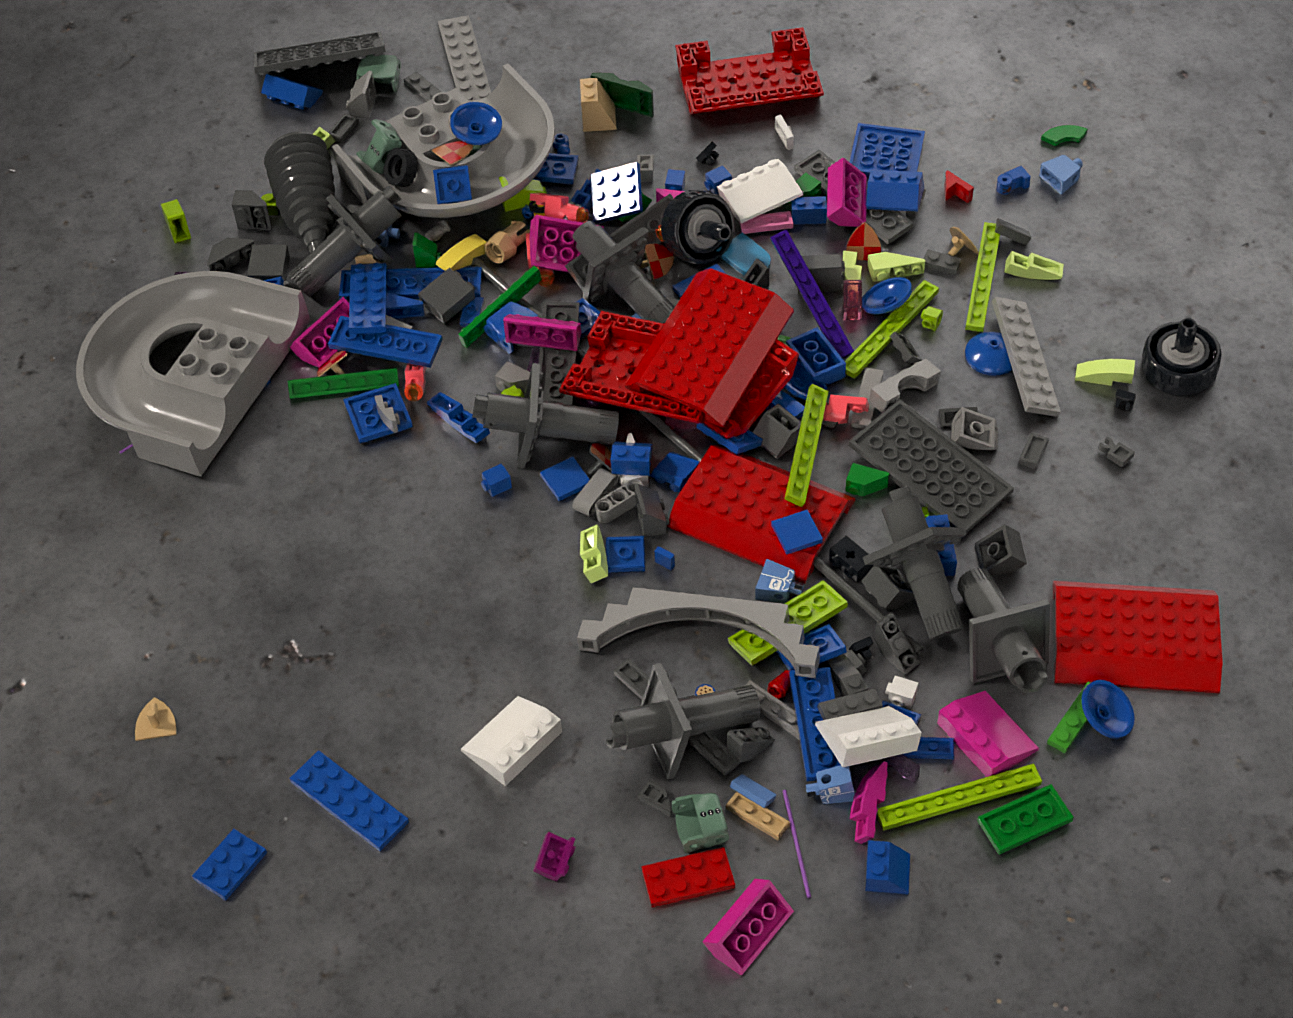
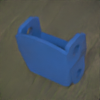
(495, 325)

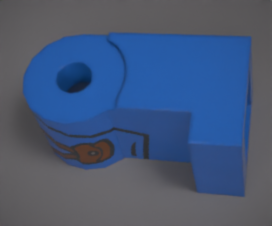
(1013, 179)

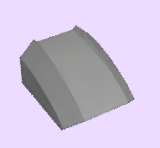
(974, 430)

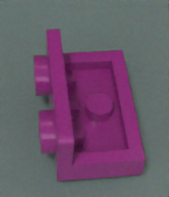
(554, 856)

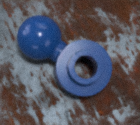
(561, 143)

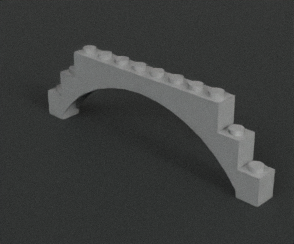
(659, 606)

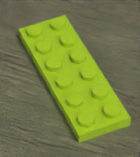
(806, 609)

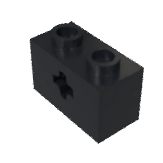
(849, 558)

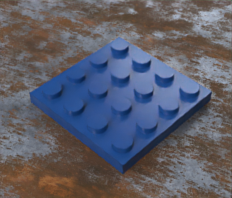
(886, 148)

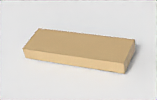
(759, 817)

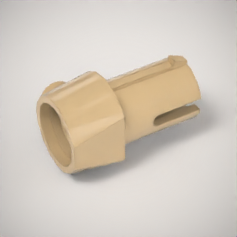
(505, 243)

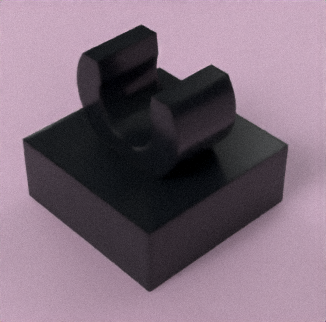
(707, 153)
(1125, 396)
(862, 647)

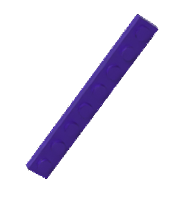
(811, 293)

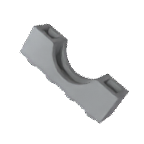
(920, 376)

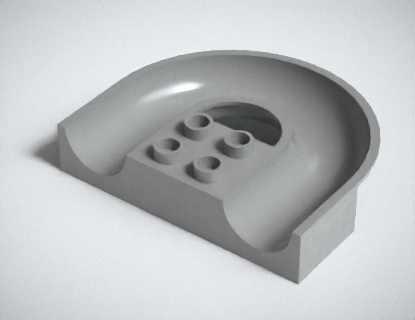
(515, 153)
(215, 380)

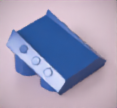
(674, 470)

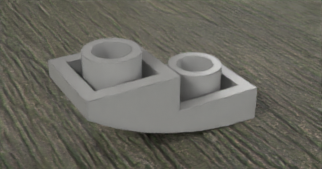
(387, 414)

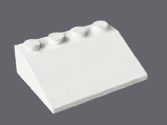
(759, 190)
(870, 735)
(513, 739)

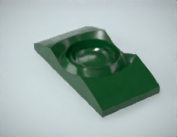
(627, 94)

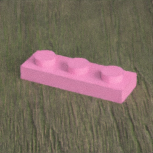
(768, 222)

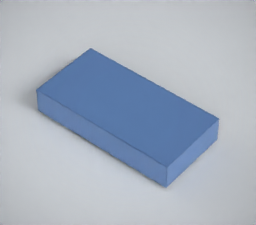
(753, 790)

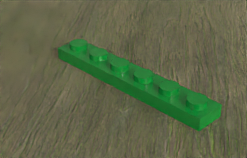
(512, 294)
(342, 383)

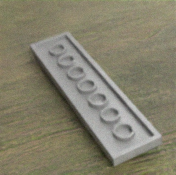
(464, 57)
(1026, 357)

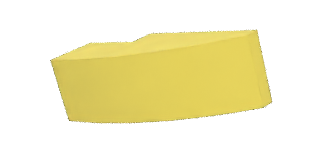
(462, 253)

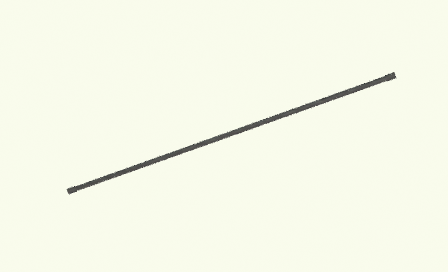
(694, 454)

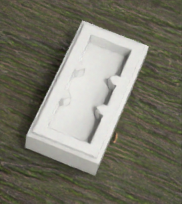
(784, 132)

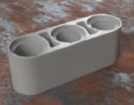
(598, 486)
(616, 502)

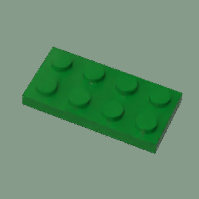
(1025, 819)

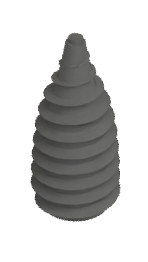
(300, 183)

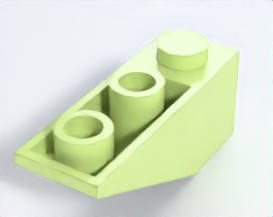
(891, 265)

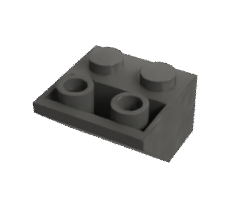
(250, 211)
(778, 430)

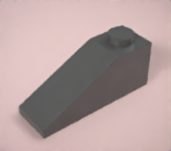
(846, 675)

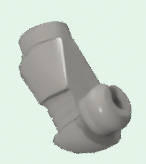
(437, 231)

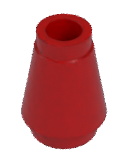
(779, 686)

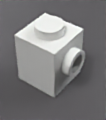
(902, 692)

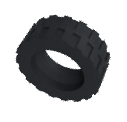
(409, 168)

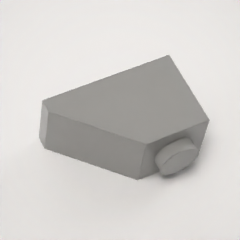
(512, 375)

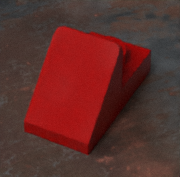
(956, 186)

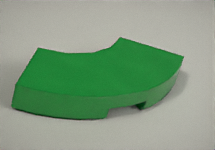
(1064, 133)

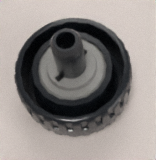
(697, 225)
(1181, 358)

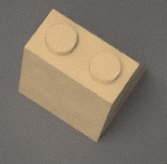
(597, 106)

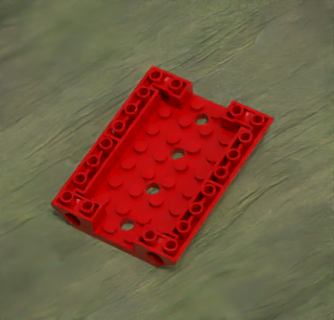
(620, 345)

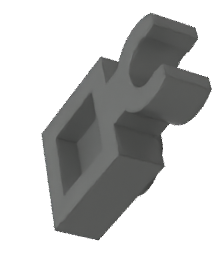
(1117, 453)

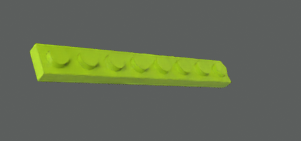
(983, 278)
(894, 322)
(806, 445)
(958, 797)

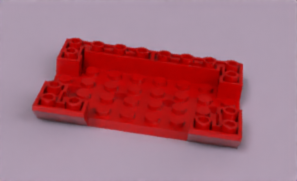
(709, 86)

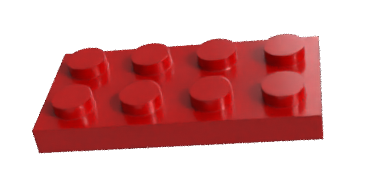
(688, 877)

